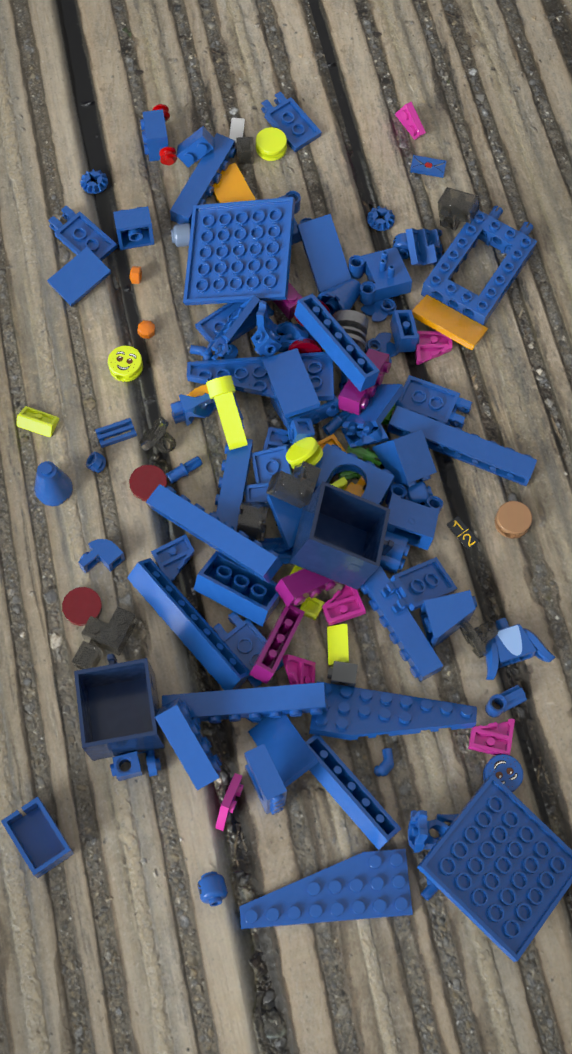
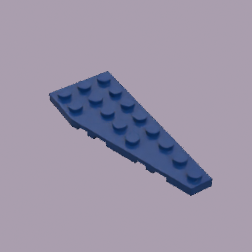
(251, 377)
(370, 713)
(355, 889)

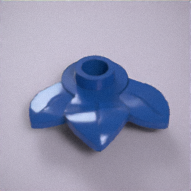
(379, 309)
(383, 344)

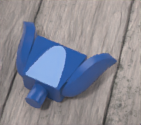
(512, 646)

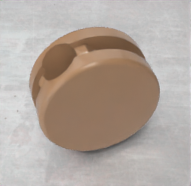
(513, 519)

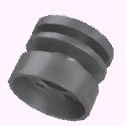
(354, 324)

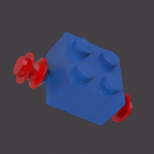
(155, 135)

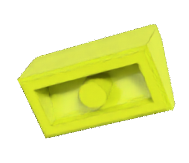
(37, 421)
(337, 643)

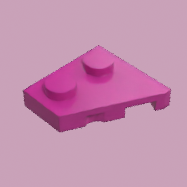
(431, 346)
(343, 606)
(299, 670)
(493, 738)

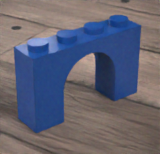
(336, 461)
(265, 779)

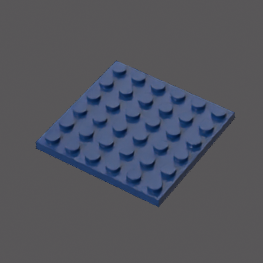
(239, 251)
(501, 867)

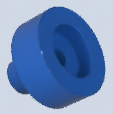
(231, 353)

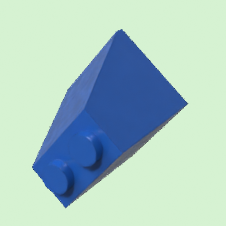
(407, 458)
(444, 614)

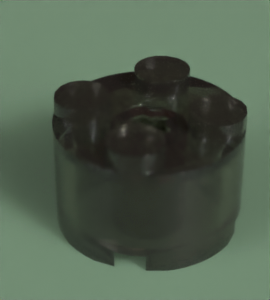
(252, 520)

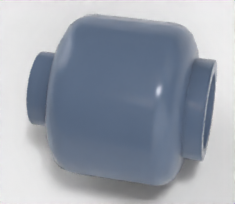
(181, 234)

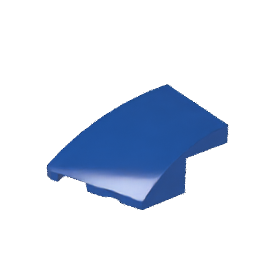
(424, 246)

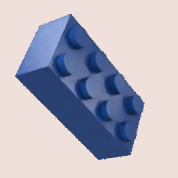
(237, 589)
(189, 743)

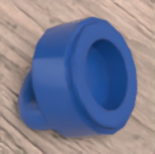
(96, 462)

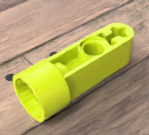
(222, 391)

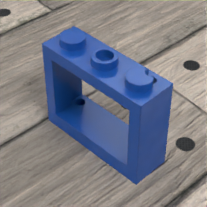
(326, 410)

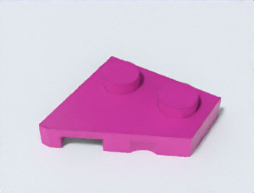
(408, 117)
(228, 804)

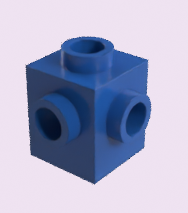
(266, 341)

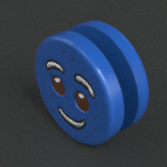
(505, 769)

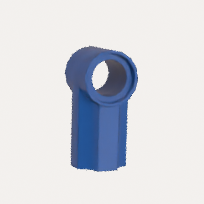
(506, 701)

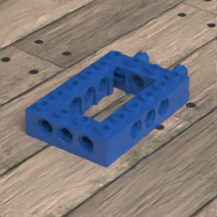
(497, 234)

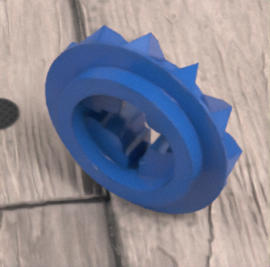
(92, 187)
(380, 224)

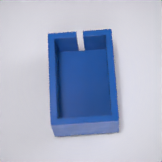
(37, 837)

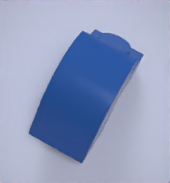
(103, 551)

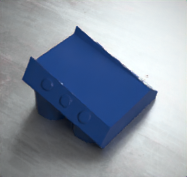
(376, 436)

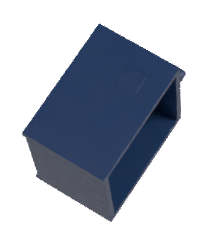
(341, 536)
(118, 708)

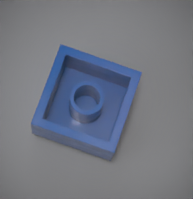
(134, 228)

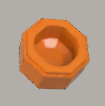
(136, 274)
(146, 329)

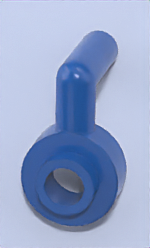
(152, 763)

